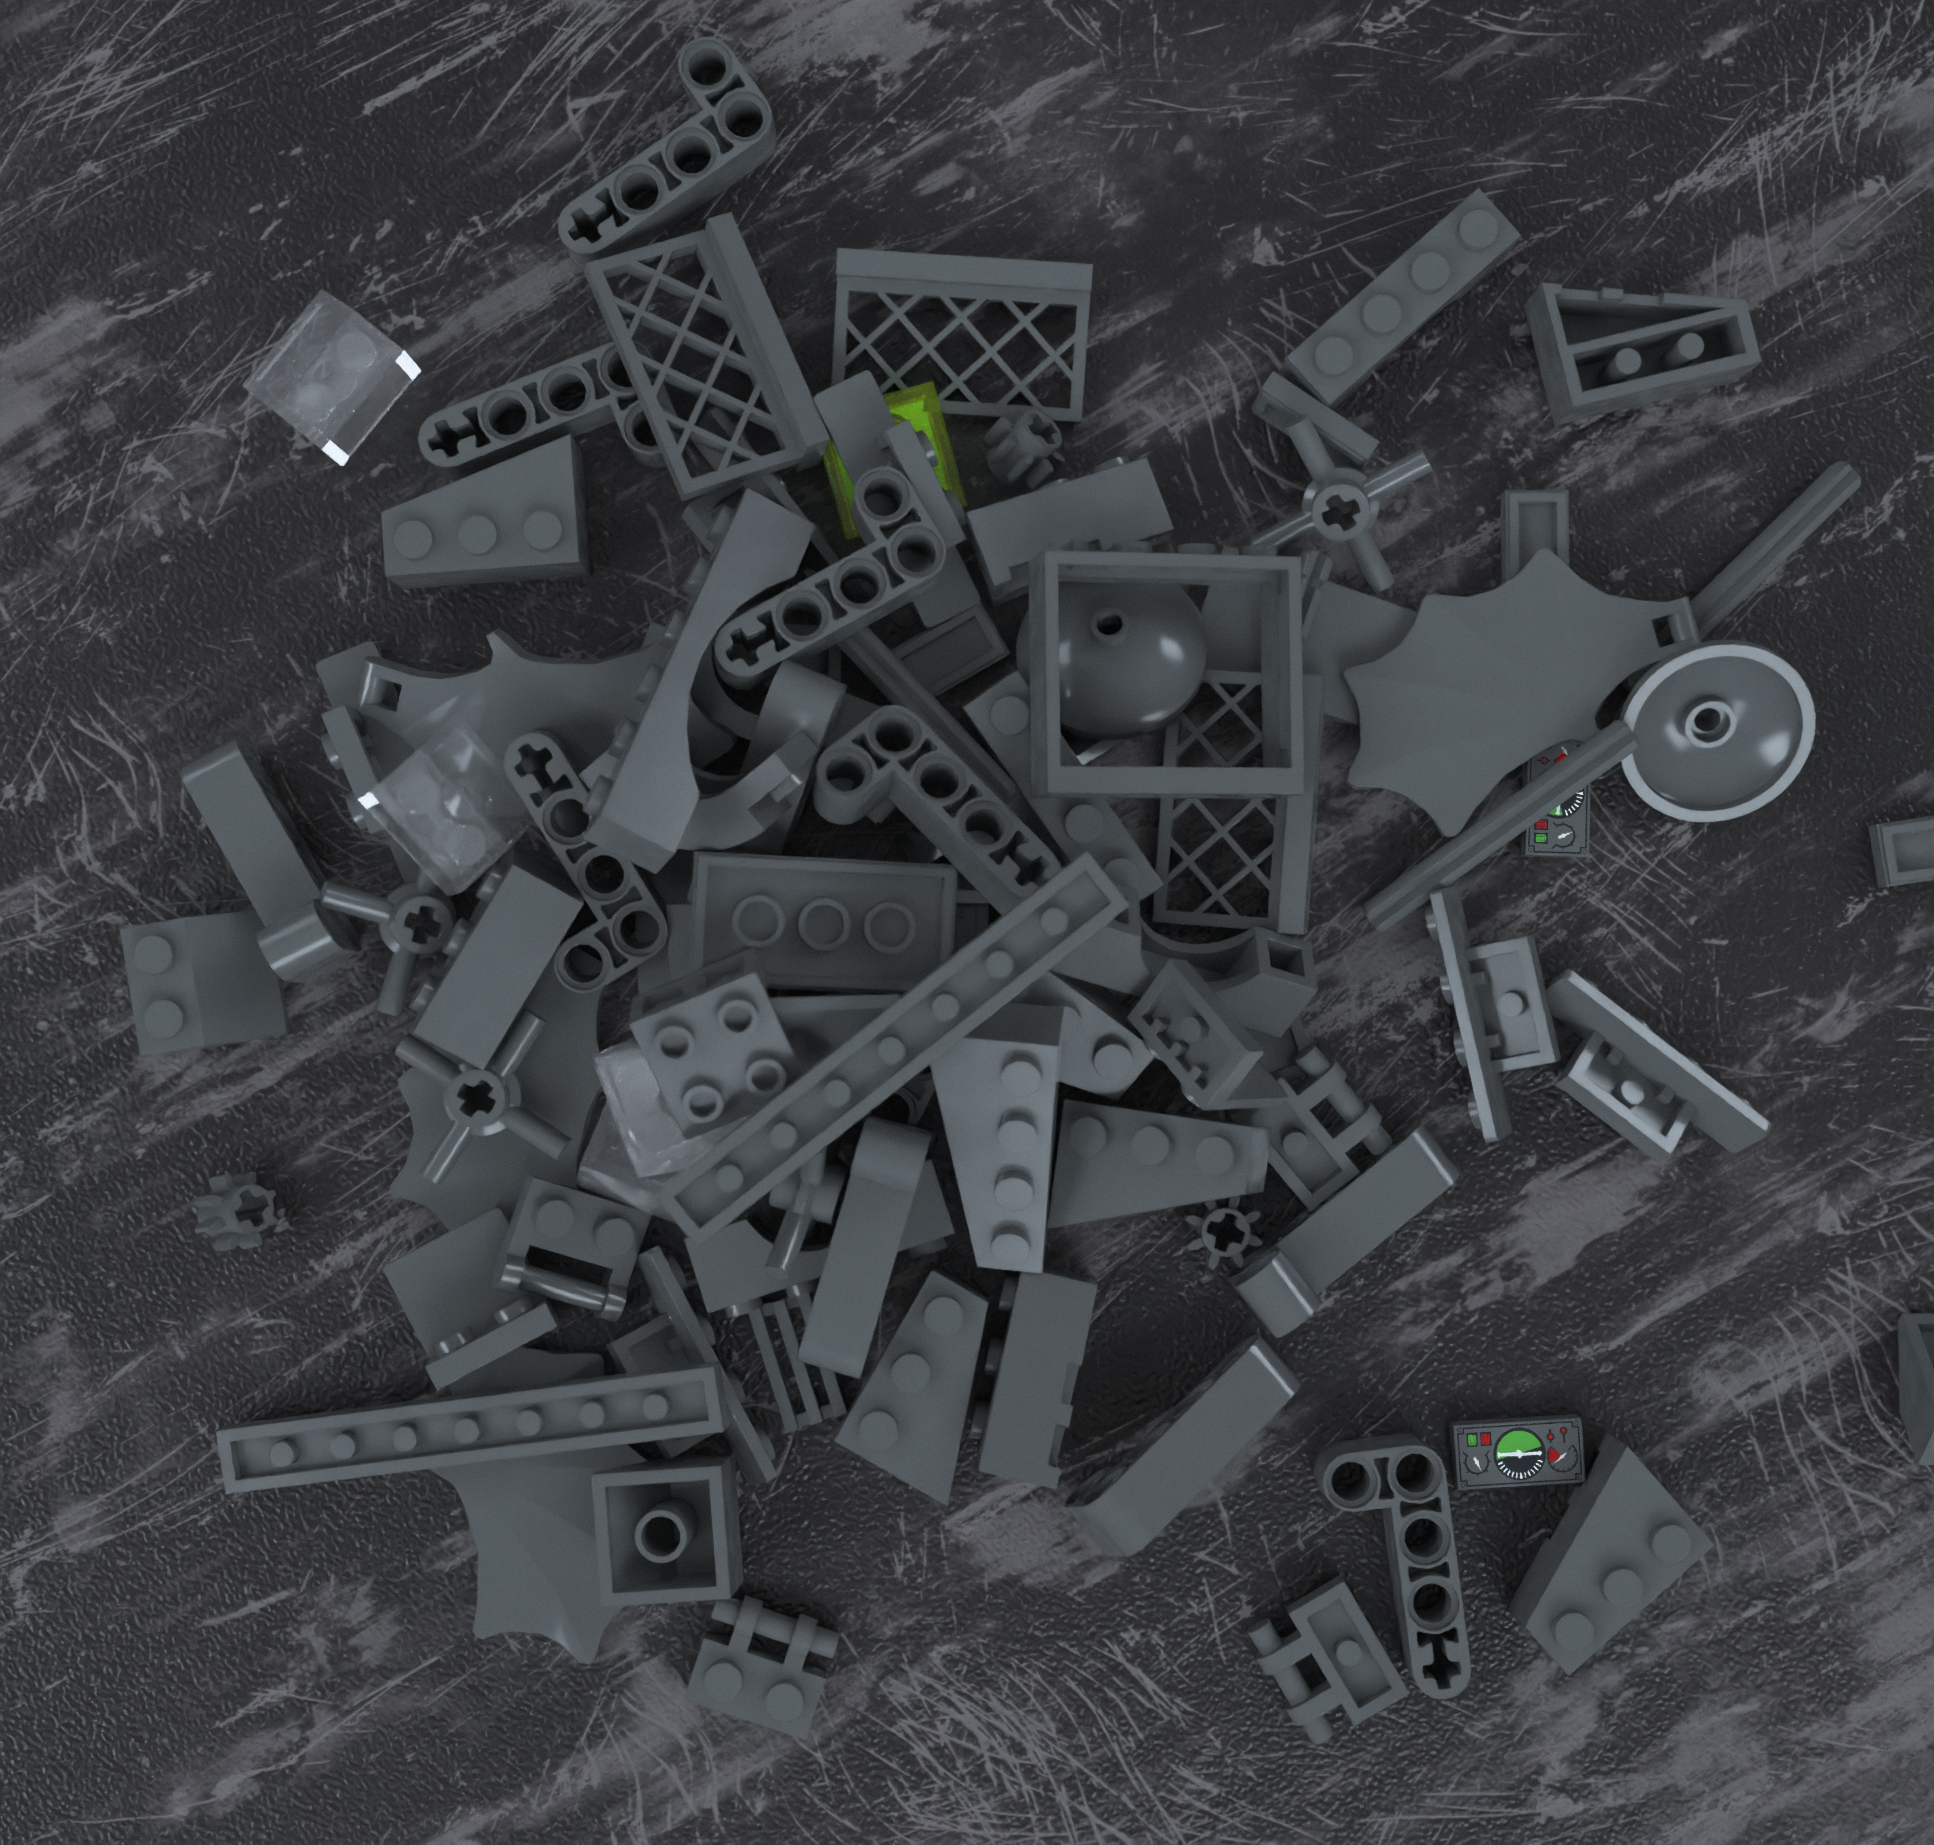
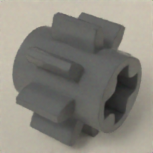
(1024, 448)
(252, 1206)
(1228, 1246)

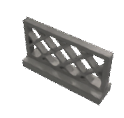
(974, 280)
(756, 334)
(1293, 819)

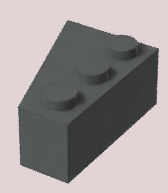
(1634, 349)
(1102, 508)
(495, 525)
(496, 955)
(1098, 1040)
(1149, 1160)
(1033, 1374)
(920, 1386)
(1606, 1558)

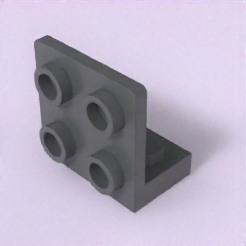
(715, 1043)
(1203, 1043)
(453, 1304)

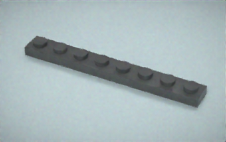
(891, 1048)
(473, 1428)

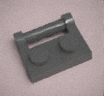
(578, 1227)

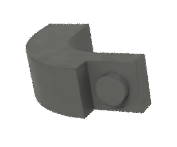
(737, 805)

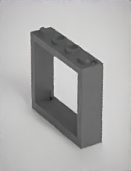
(1190, 565)

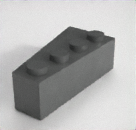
(1000, 1128)

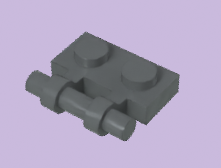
(1300, 1145)
(1345, 1650)
(757, 1683)

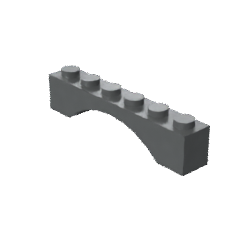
(653, 787)

